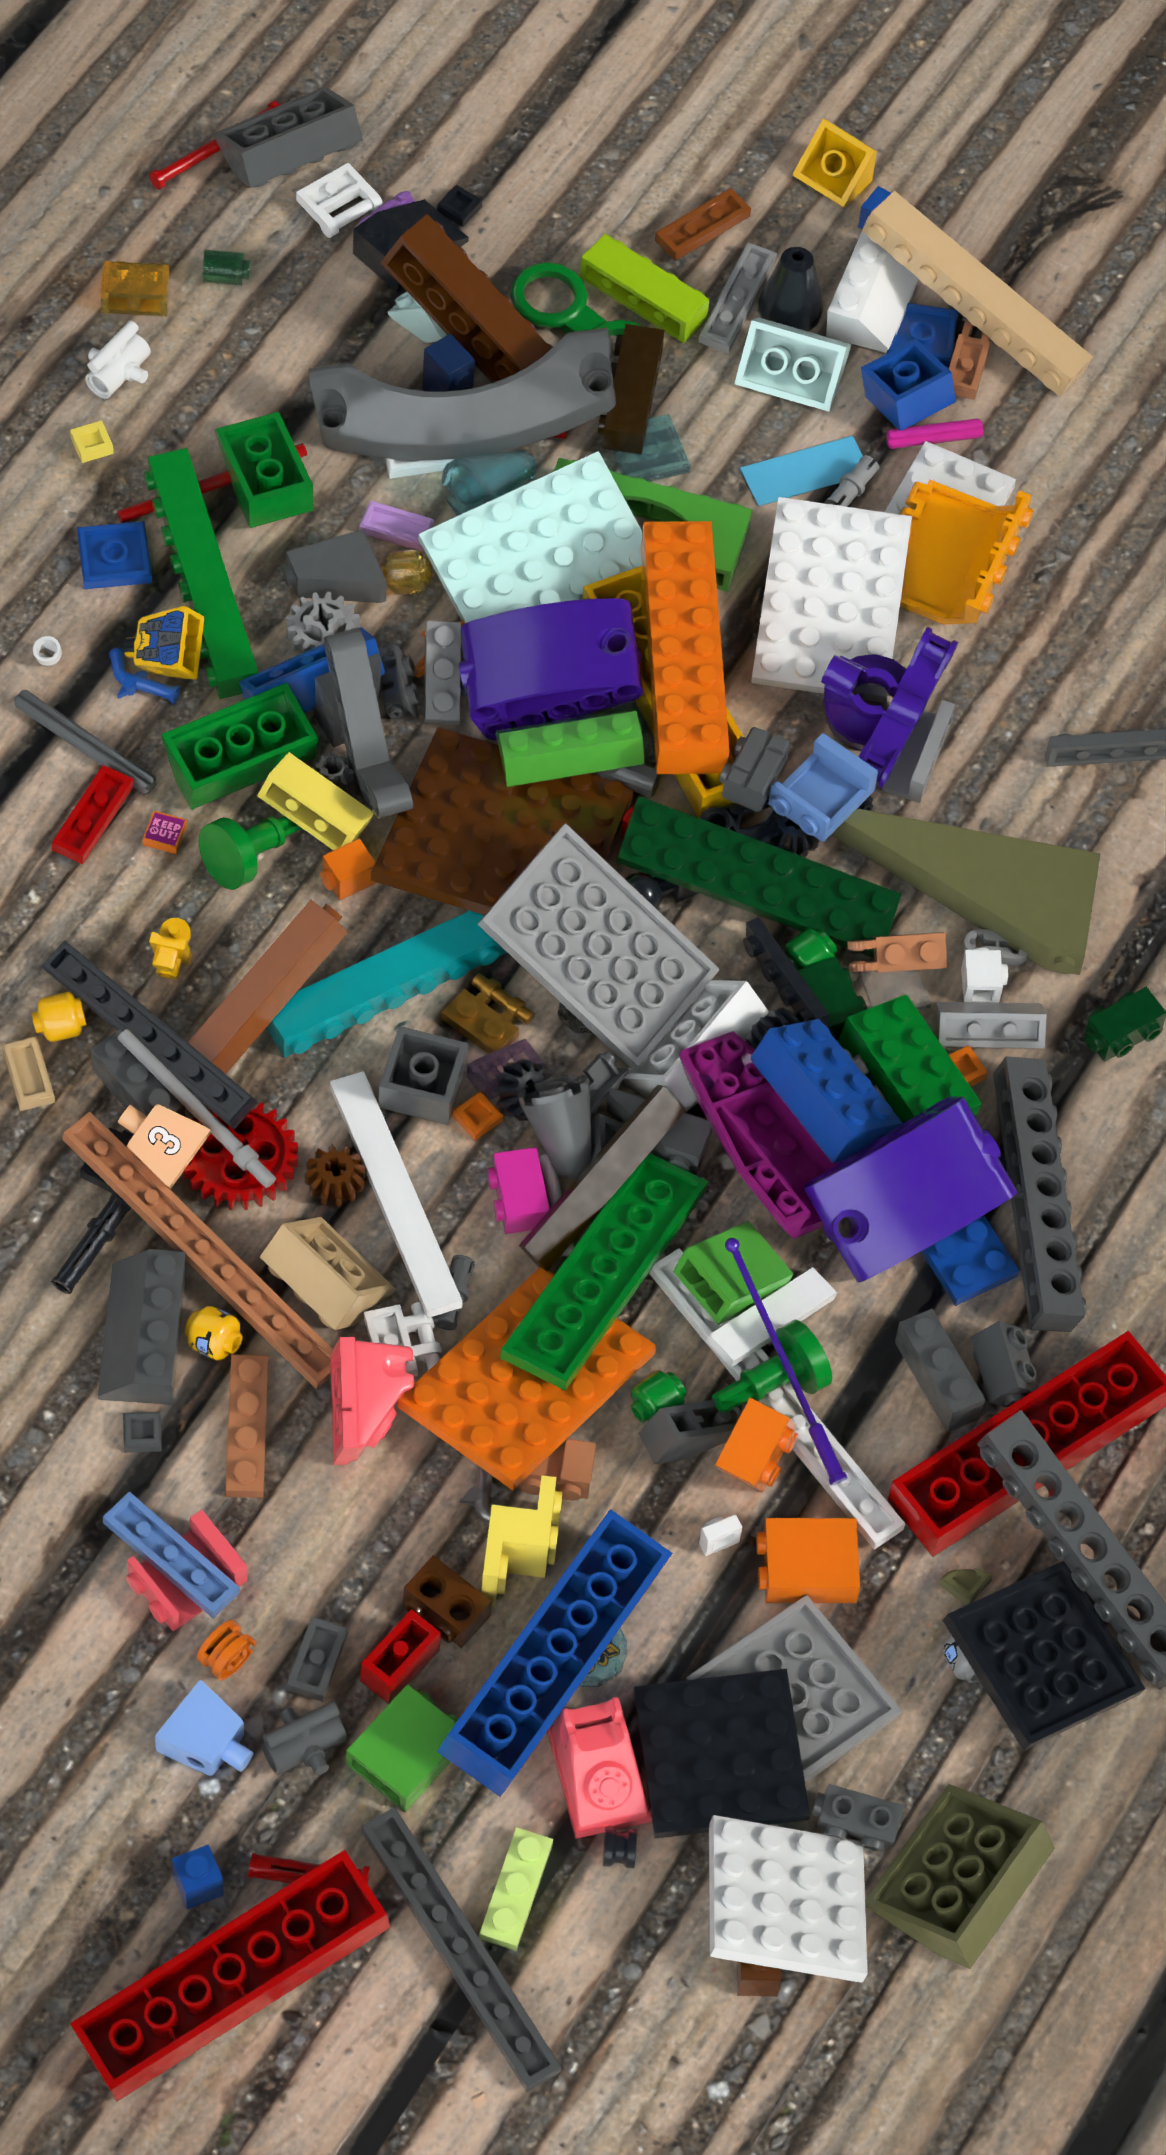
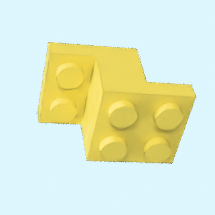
(521, 1540)

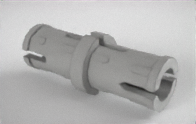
(853, 483)

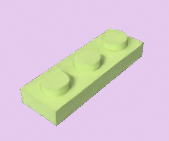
(516, 1889)

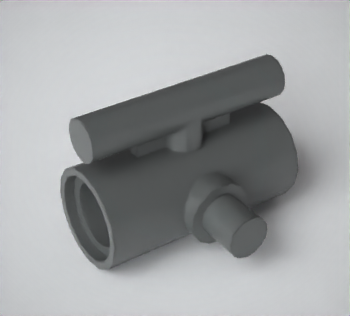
(304, 1739)

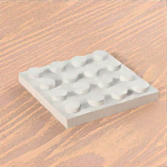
(787, 1899)

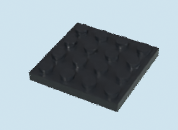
(1043, 1655)
(721, 1752)

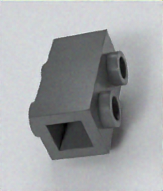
(1004, 1363)
(857, 1816)

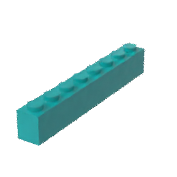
(382, 982)

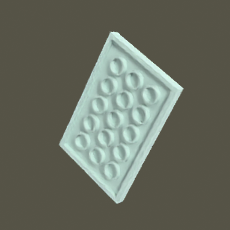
(536, 542)

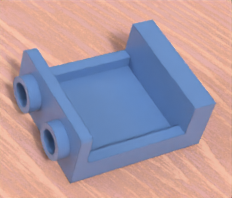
(824, 788)

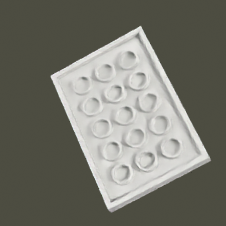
(829, 592)

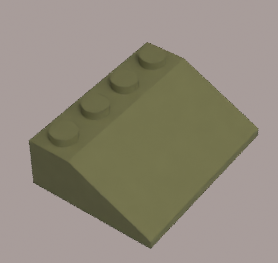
(961, 1874)

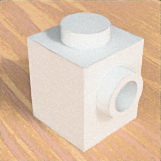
(983, 975)

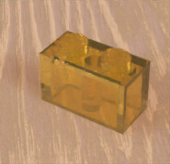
(135, 288)

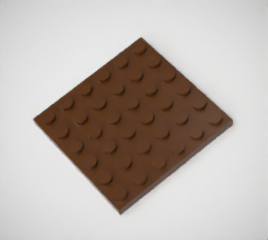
(477, 834)

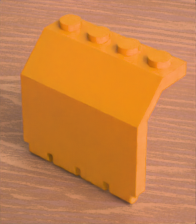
(957, 551)

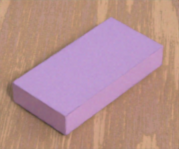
(394, 525)

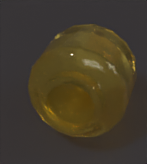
(407, 571)

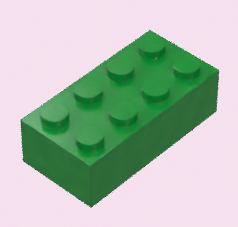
(905, 1058)

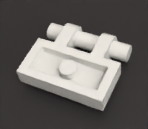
(390, 1327)

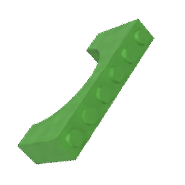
(670, 504)

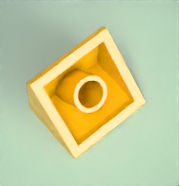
(836, 164)

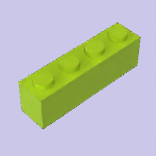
(644, 288)

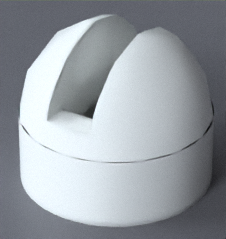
(52, 646)

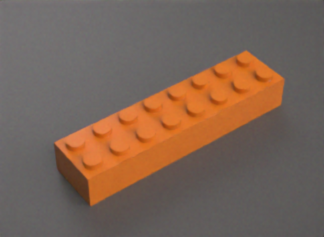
(684, 648)

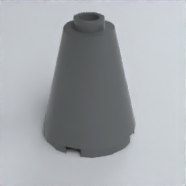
(561, 1121)

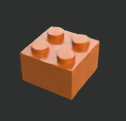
(757, 1445)

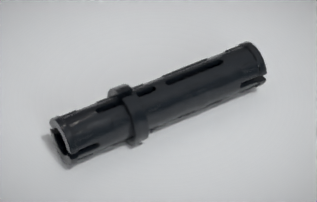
(68, 1275)

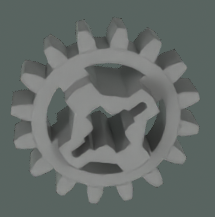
(319, 619)

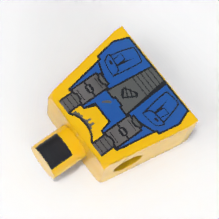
(168, 643)

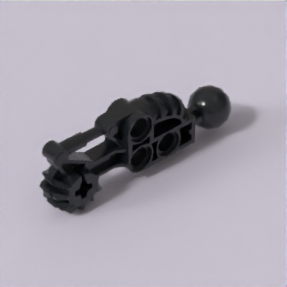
(776, 831)

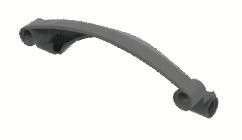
(399, 423)

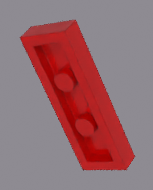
(92, 814)

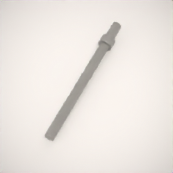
(243, 1155)

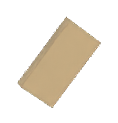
(28, 1073)

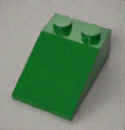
(265, 469)

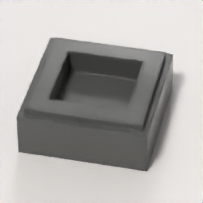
(142, 1432)

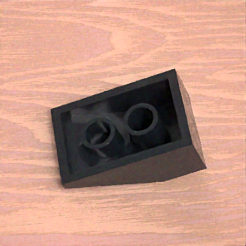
(382, 230)

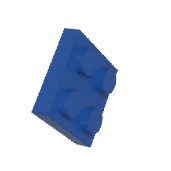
(970, 1261)

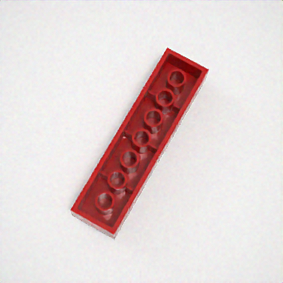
(1072, 1413)
(230, 1975)

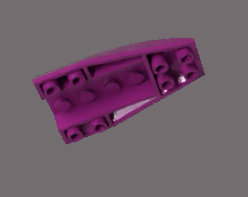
(757, 1130)

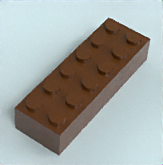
(463, 301)

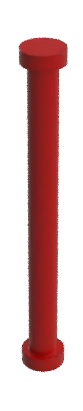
(160, 177)

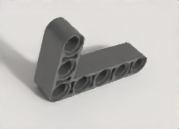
(362, 727)

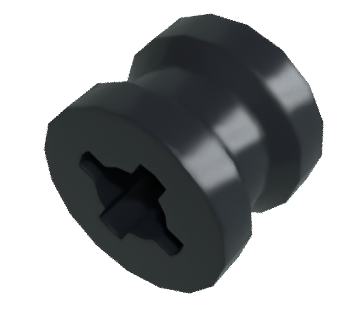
(619, 1847)

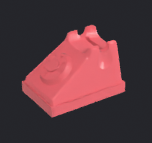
(364, 1390)
(598, 1769)

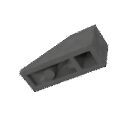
(683, 1143)
(687, 1430)

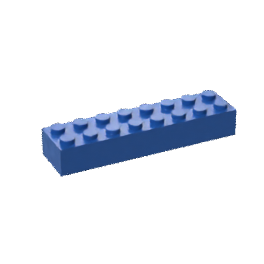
(554, 1653)

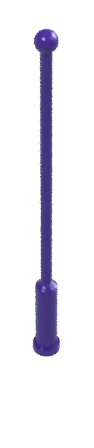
(815, 1429)

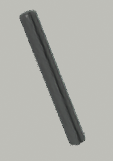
(83, 740)

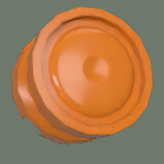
(226, 1650)

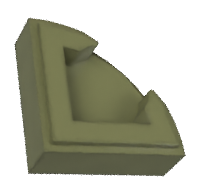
(965, 1583)

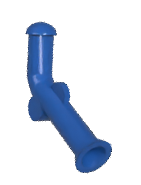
(139, 680)

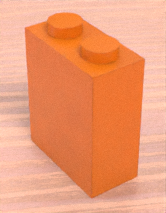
(809, 1559)

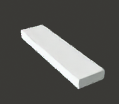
(791, 1302)

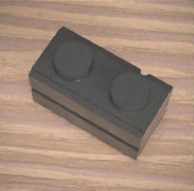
(754, 769)

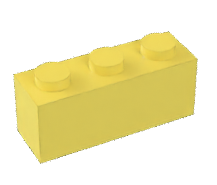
(315, 803)

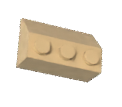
(325, 1272)

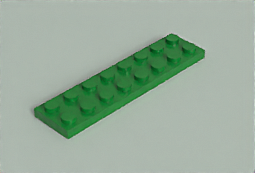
(603, 1271)

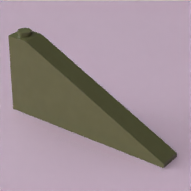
(1014, 886)

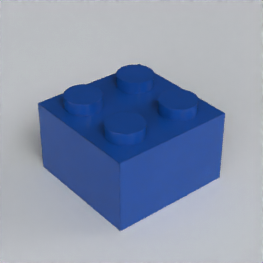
(908, 384)

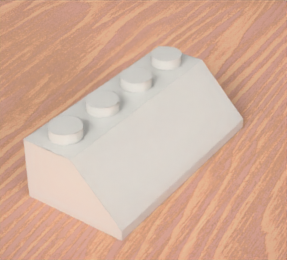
(870, 298)
(716, 1011)

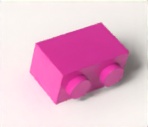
(519, 1189)

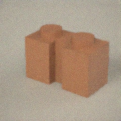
(571, 1465)

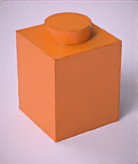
(347, 869)

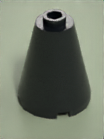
(792, 291)

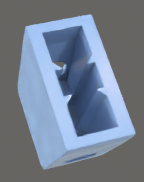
(204, 1733)

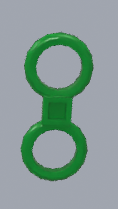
(576, 316)

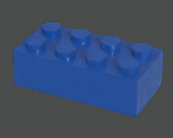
(824, 1088)

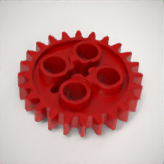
(265, 1138)

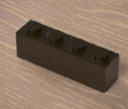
(634, 387)

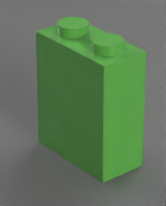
(716, 1280)
(401, 1747)

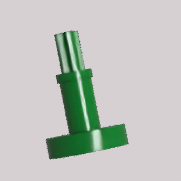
(232, 851)
(806, 1360)

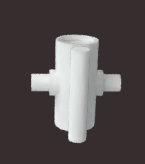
(117, 362)

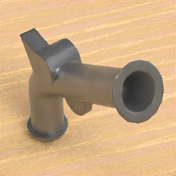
(481, 1494)

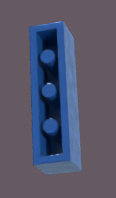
(299, 674)

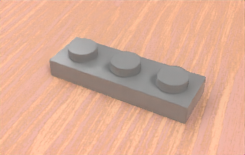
(442, 672)

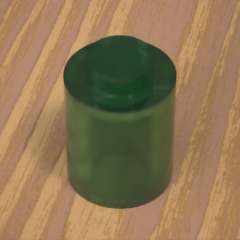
(225, 267)

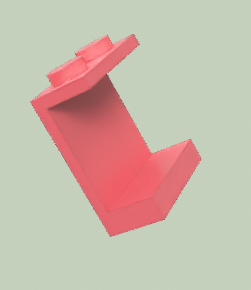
(165, 1599)

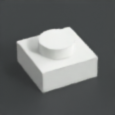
(720, 1534)

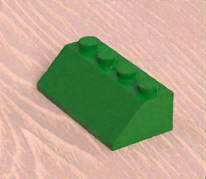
(238, 745)

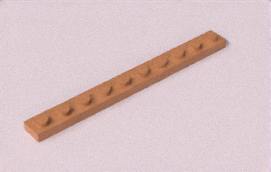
(203, 1248)

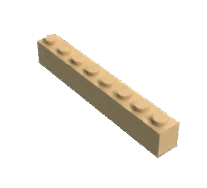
(977, 293)

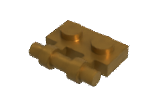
(481, 1023)

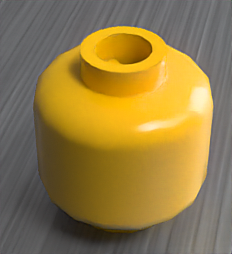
(59, 1017)

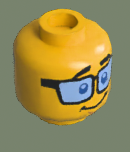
(213, 1333)

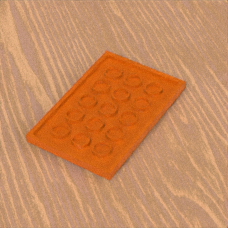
(505, 1414)

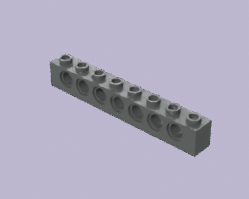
(1041, 1200)
(1086, 1528)

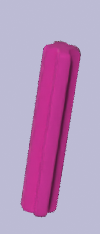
(935, 433)

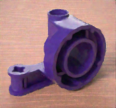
(870, 728)

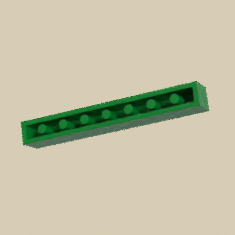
(201, 570)

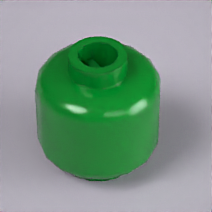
(810, 948)
(656, 1392)

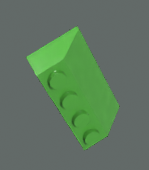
(571, 747)

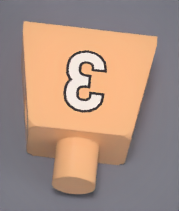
(163, 1140)

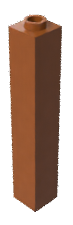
(269, 985)

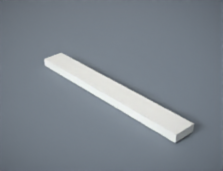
(396, 1195)

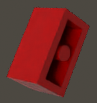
(400, 1656)

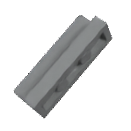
(920, 754)
(991, 1024)

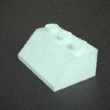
(792, 363)

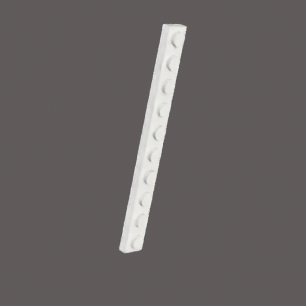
(855, 1495)

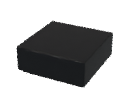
(459, 205)

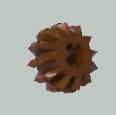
(329, 1187)

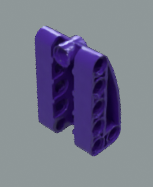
(549, 663)
(911, 1188)

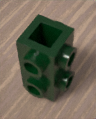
(1124, 1024)

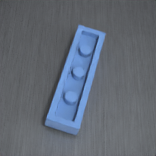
(171, 1555)

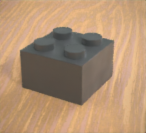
(423, 1075)

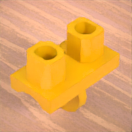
(171, 948)

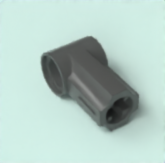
(639, 778)

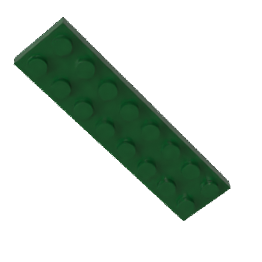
(755, 875)

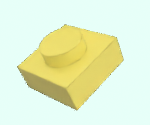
(91, 441)

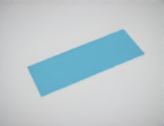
(802, 470)

